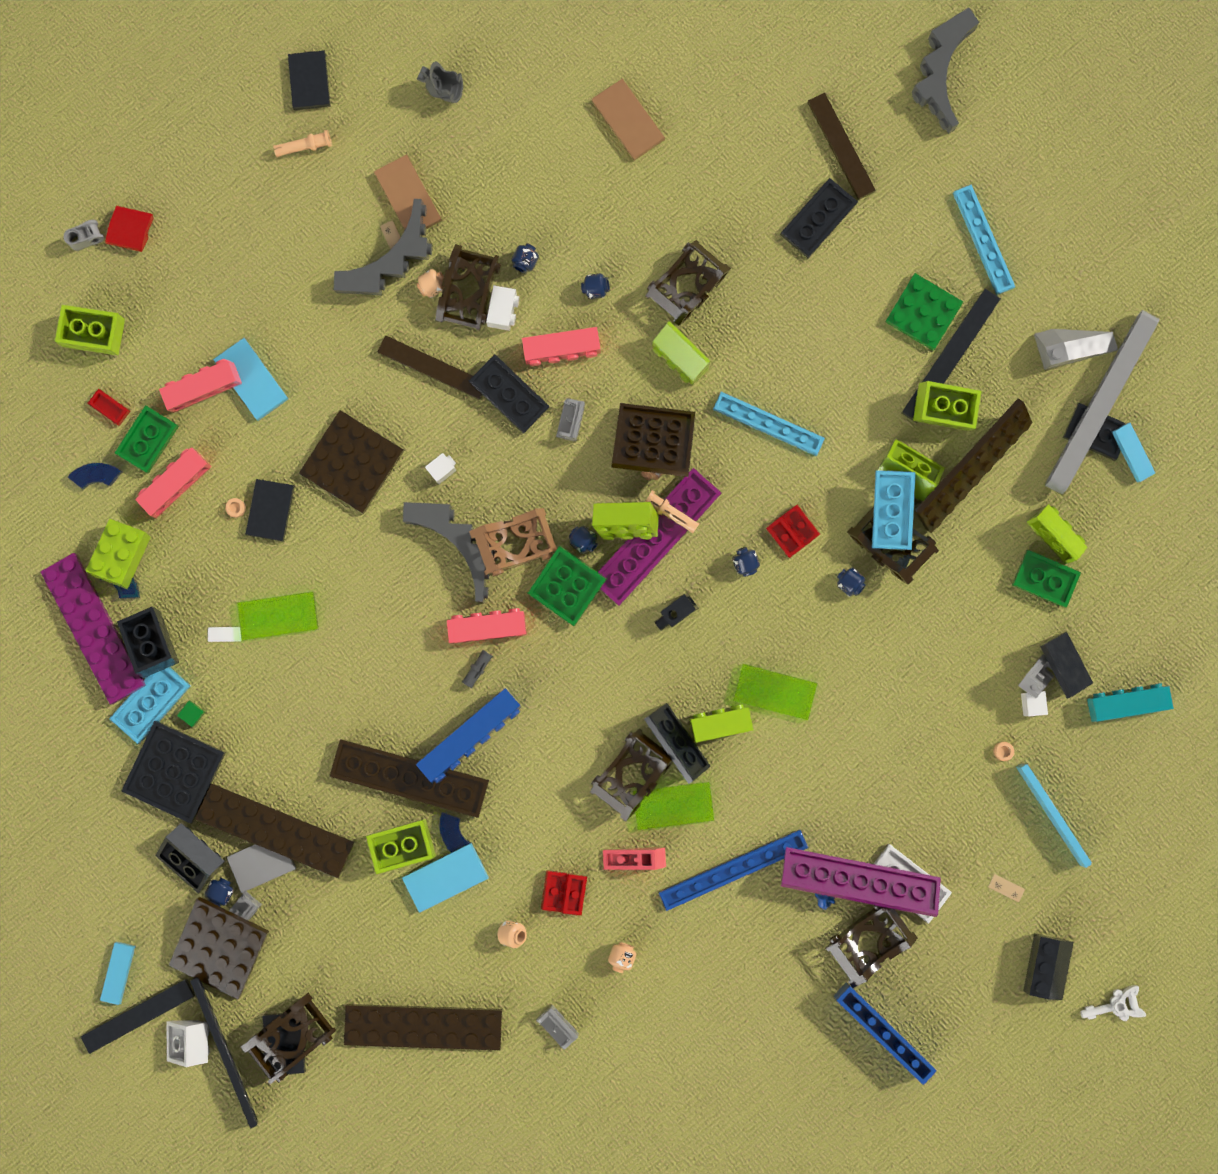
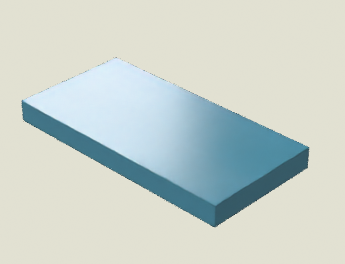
(258, 386)
(893, 510)
(149, 703)
(445, 877)

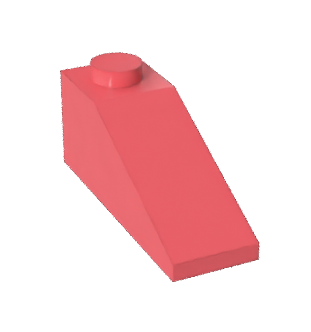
(634, 858)

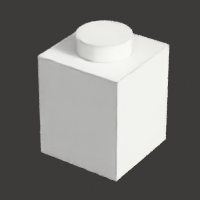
(441, 468)
(1034, 706)

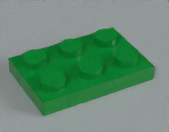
(146, 439)
(1046, 578)

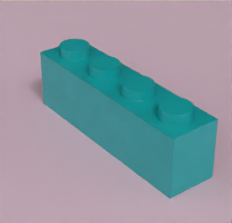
(1131, 703)

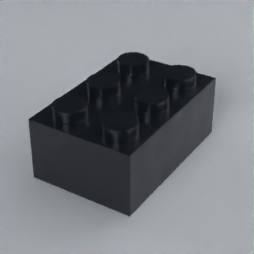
(147, 642)

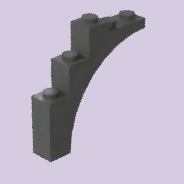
(935, 66)
(369, 279)
(439, 518)

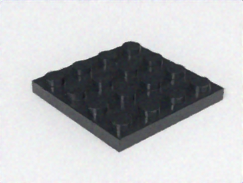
(173, 772)

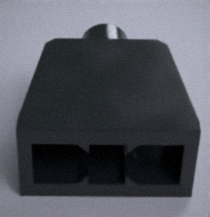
(683, 606)

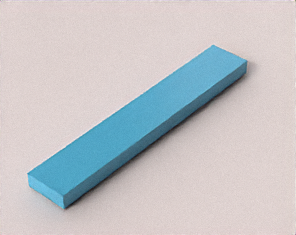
(984, 240)
(768, 423)
(1054, 815)

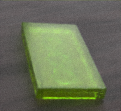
(277, 616)
(775, 692)
(675, 806)

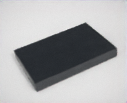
(309, 80)
(1104, 442)
(270, 510)
(1066, 665)
(288, 1042)

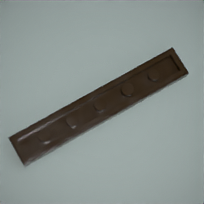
(841, 146)
(428, 366)

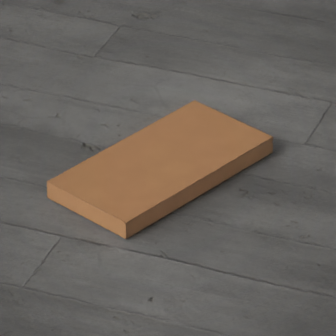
(628, 119)
(402, 187)

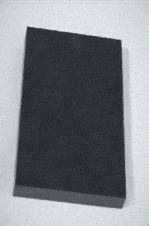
(818, 218)
(509, 394)
(677, 743)

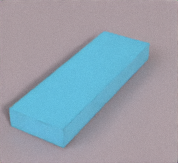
(1133, 452)
(117, 973)

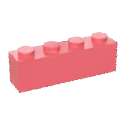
(561, 345)
(200, 386)
(173, 482)
(486, 627)

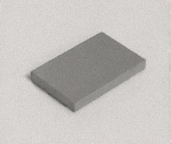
(258, 865)

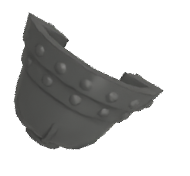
(442, 83)

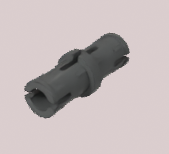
(477, 669)

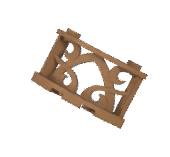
(486, 533)

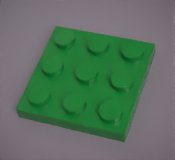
(924, 311)
(567, 586)

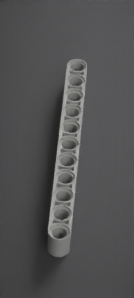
(1102, 402)

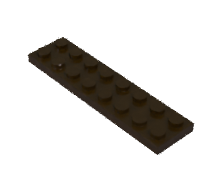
(974, 466)
(403, 778)
(275, 830)
(423, 1027)

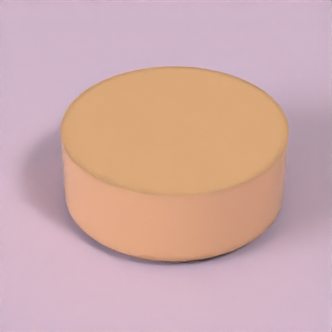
(235, 507)
(1003, 751)

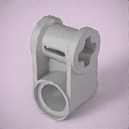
(87, 234)

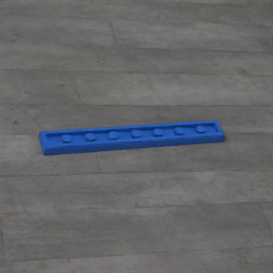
(731, 870)

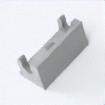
(571, 419)
(1037, 678)
(246, 906)
(558, 1027)

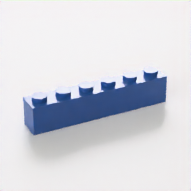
(468, 736)
(885, 1033)

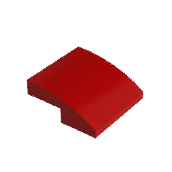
(129, 228)
(793, 531)
(564, 892)

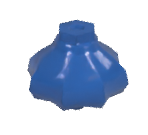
(824, 901)

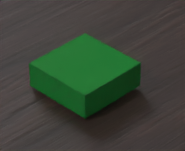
(191, 713)

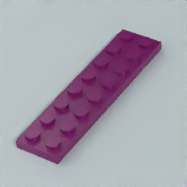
(640, 556)
(92, 628)
(861, 882)

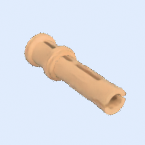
(311, 142)
(663, 507)

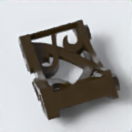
(460, 260)
(680, 309)
(897, 568)
(632, 802)
(862, 970)
(298, 1012)

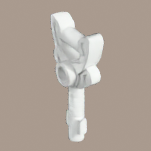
(1117, 1005)

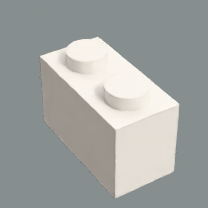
(502, 308)

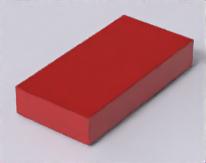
(109, 407)

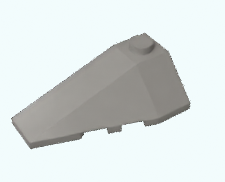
(1065, 346)

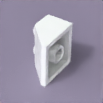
(187, 1042)

